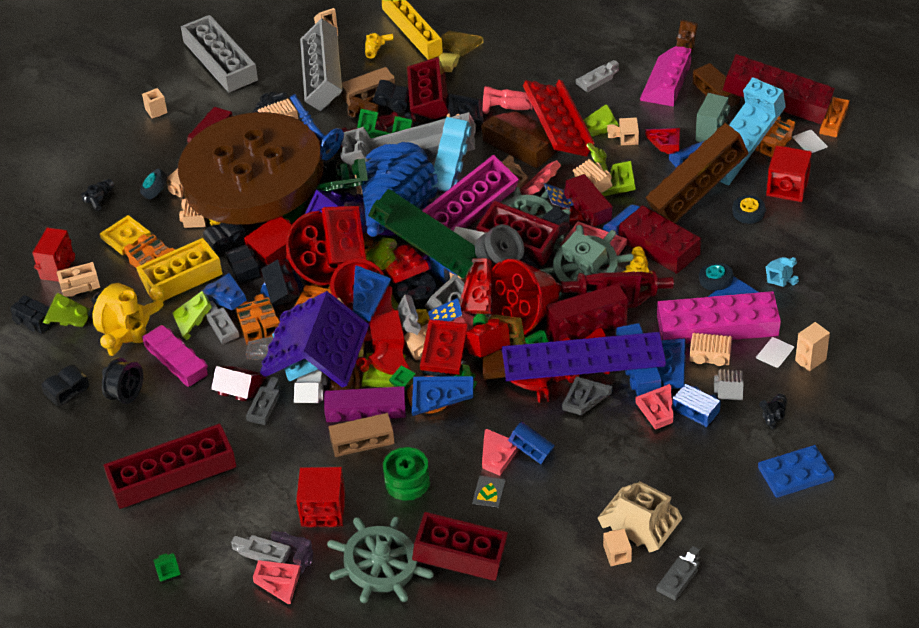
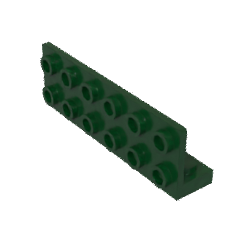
(342, 174)
(424, 232)

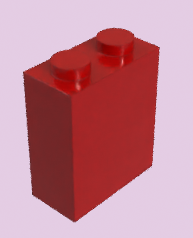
(269, 240)

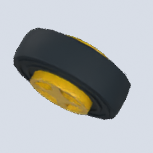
(748, 209)

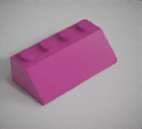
(667, 76)

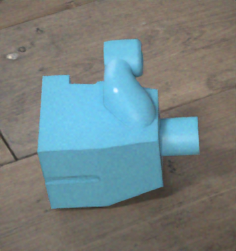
(780, 271)

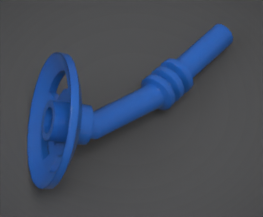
(327, 141)

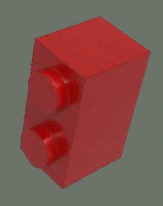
(487, 338)

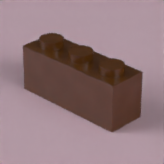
(711, 80)

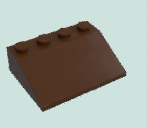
(519, 138)

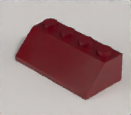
(428, 89)
(536, 233)

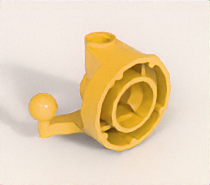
(121, 316)

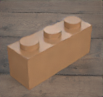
(365, 85)
(361, 435)

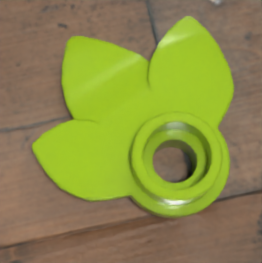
(598, 155)

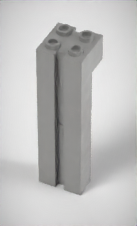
(358, 143)

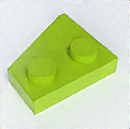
(598, 121)
(621, 179)
(66, 312)
(191, 313)

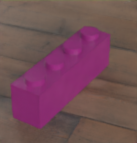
(364, 403)

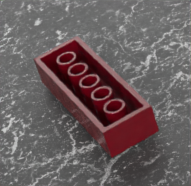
(801, 95)
(169, 466)

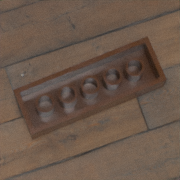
(698, 174)

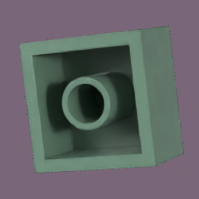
(711, 116)

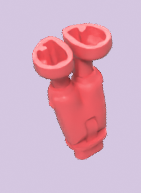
(506, 98)

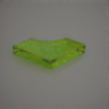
(382, 253)

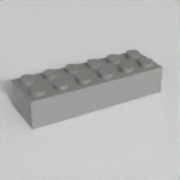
(219, 53)
(321, 65)

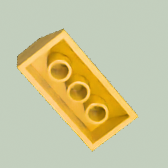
(181, 269)

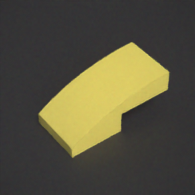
(449, 61)

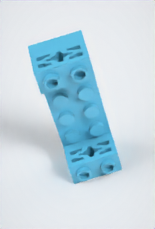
(755, 118)

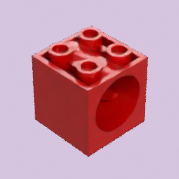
(789, 173)
(321, 496)

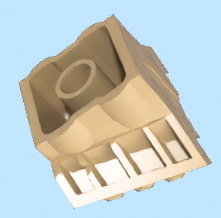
(643, 515)

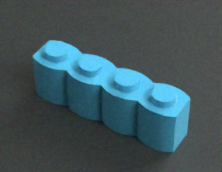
(450, 152)

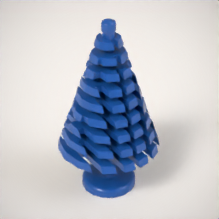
(404, 171)

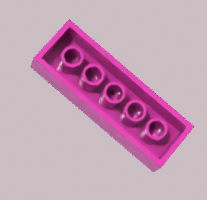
(473, 195)
(728, 315)

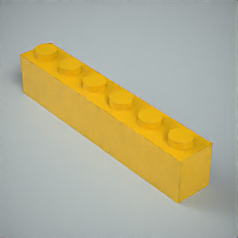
(414, 27)

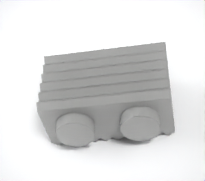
(729, 384)

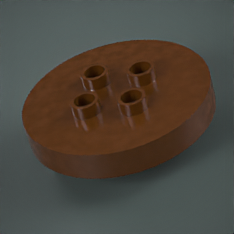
(250, 168)

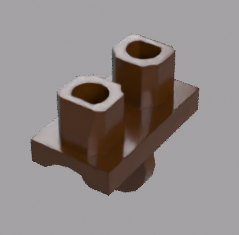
(687, 34)
(357, 104)

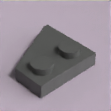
(585, 395)

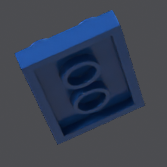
(795, 471)

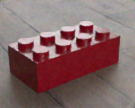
(660, 239)
(587, 312)
(459, 546)

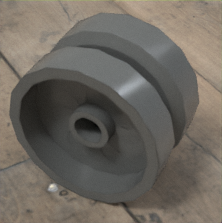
(500, 244)

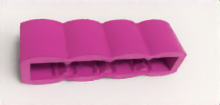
(175, 355)

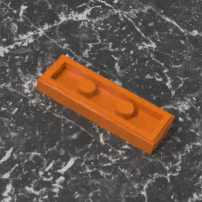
(834, 117)

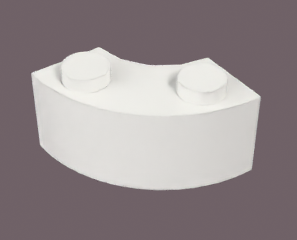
(310, 387)

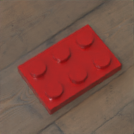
(343, 233)
(406, 264)
(443, 347)

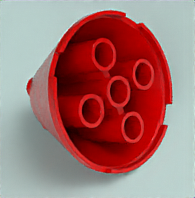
(308, 249)
(522, 292)

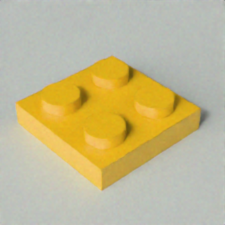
(123, 233)

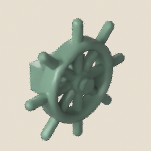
(588, 256)

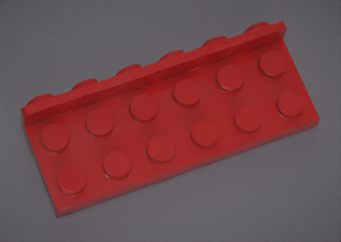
(559, 117)

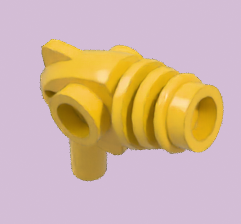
(373, 43)
(639, 263)

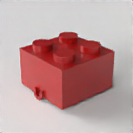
(53, 253)

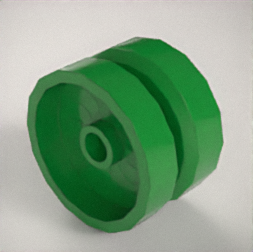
(406, 473)

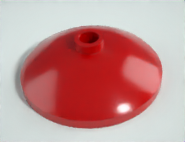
(343, 278)

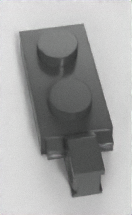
(264, 402)
(679, 574)

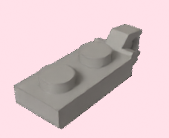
(598, 76)
(408, 315)
(221, 324)
(261, 549)

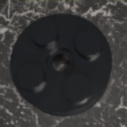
(419, 287)
(122, 380)

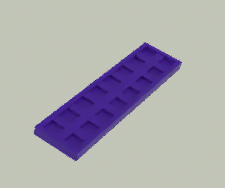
(583, 356)

